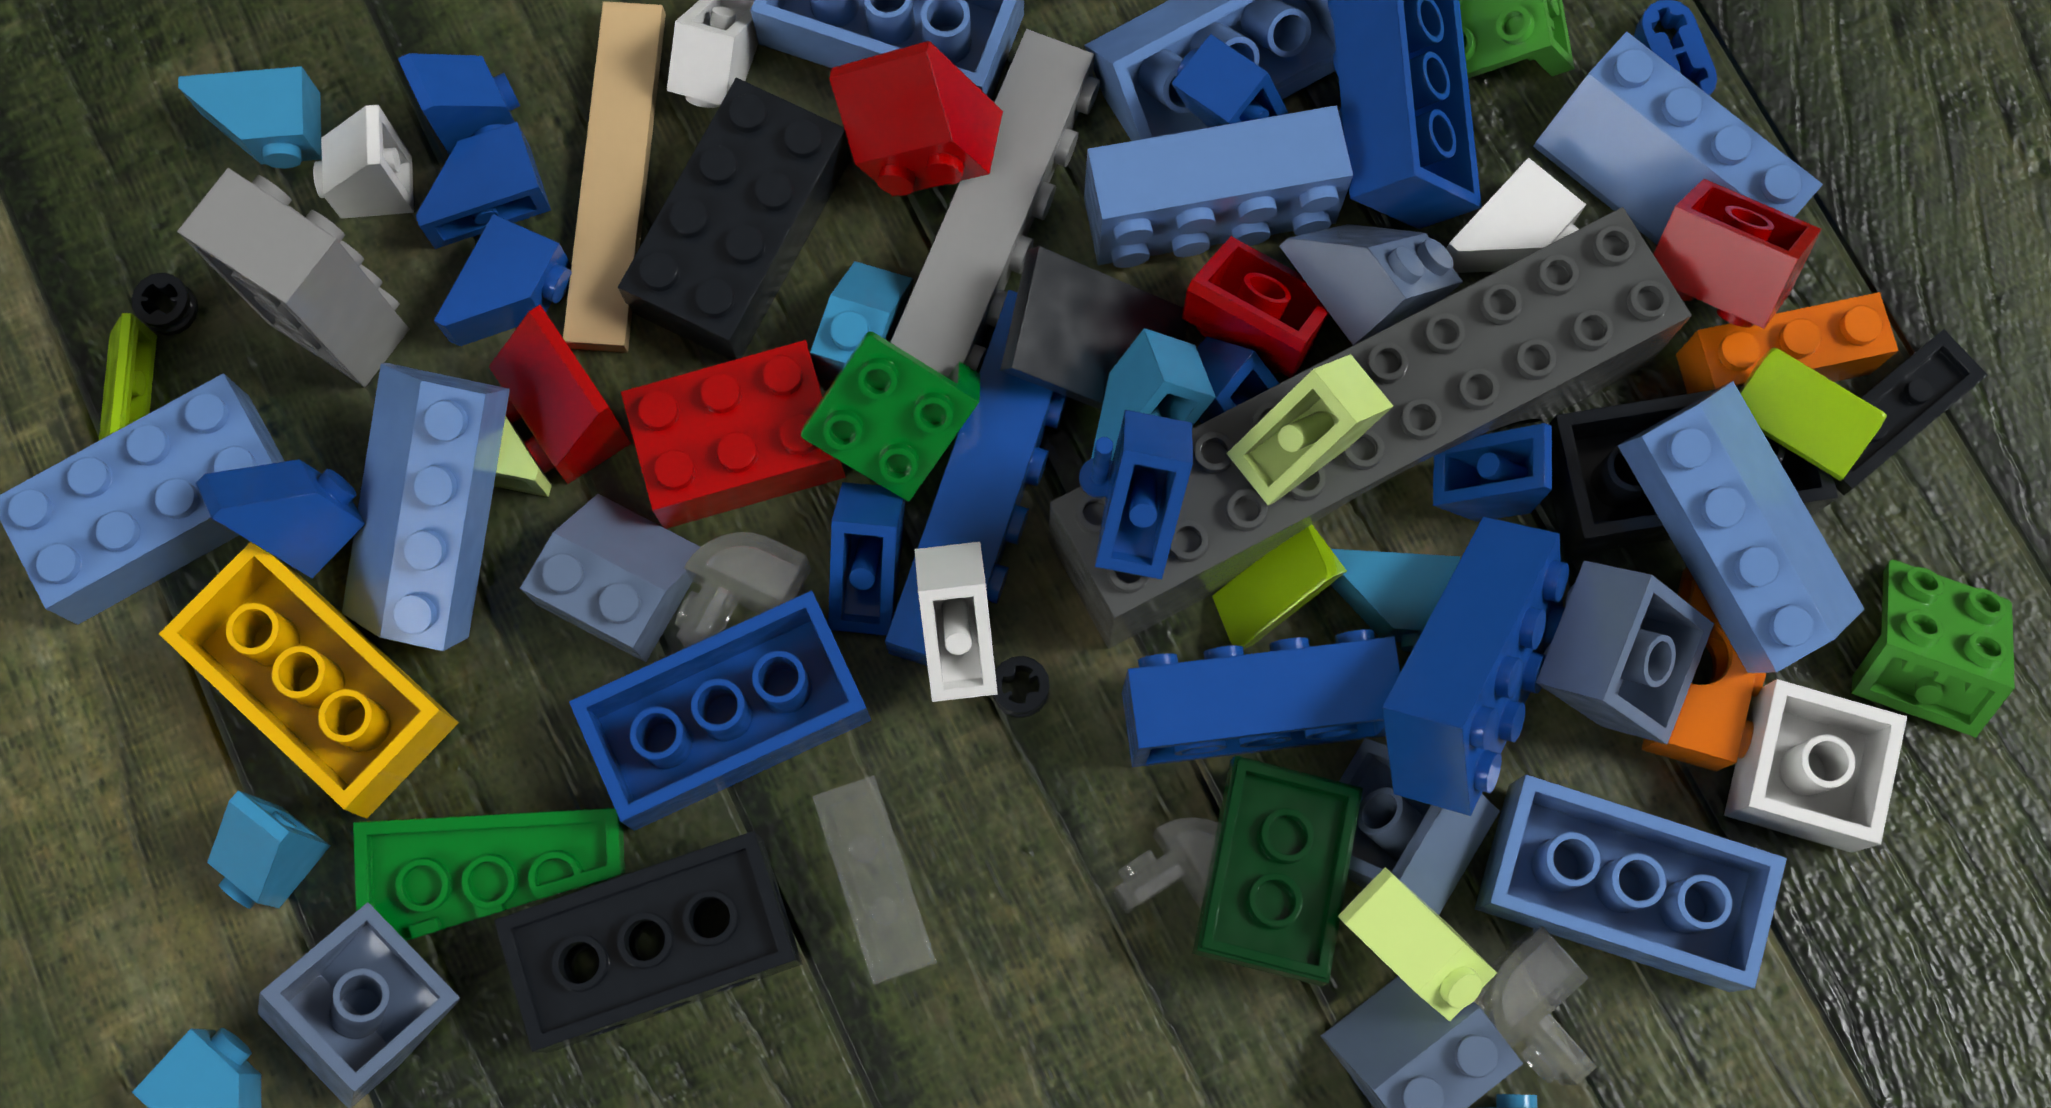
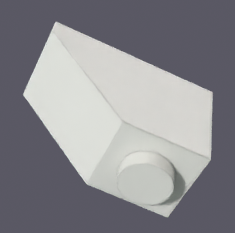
(711, 49)
(365, 167)
(1516, 221)
(955, 621)

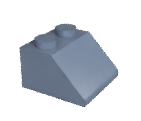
(1372, 274)
(612, 575)
(1410, 838)
(356, 1004)
(1414, 1056)

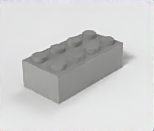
(296, 274)

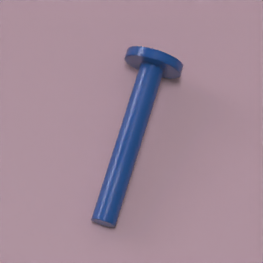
(1096, 471)

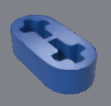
(1687, 48)

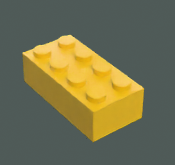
(309, 680)

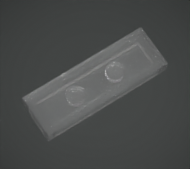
(874, 880)

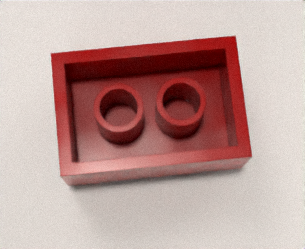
(728, 435)

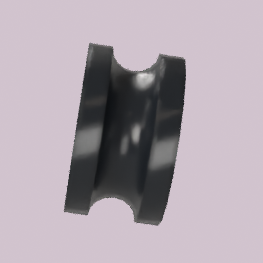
(147, 311)
(1035, 700)

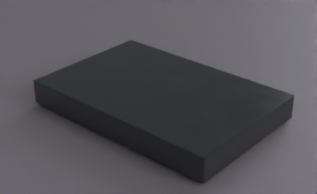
(1077, 325)

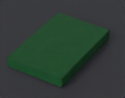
(1278, 871)

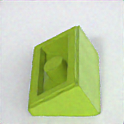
(127, 374)
(1810, 413)
(1276, 586)

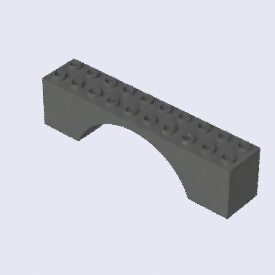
(1460, 368)

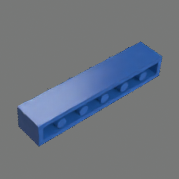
(984, 481)

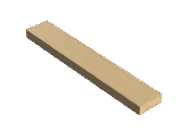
(614, 175)

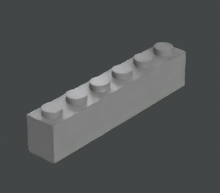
(992, 213)

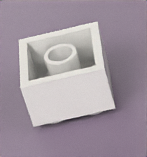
(1817, 767)

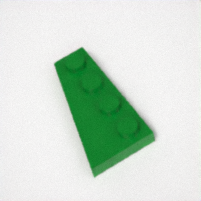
(472, 866)

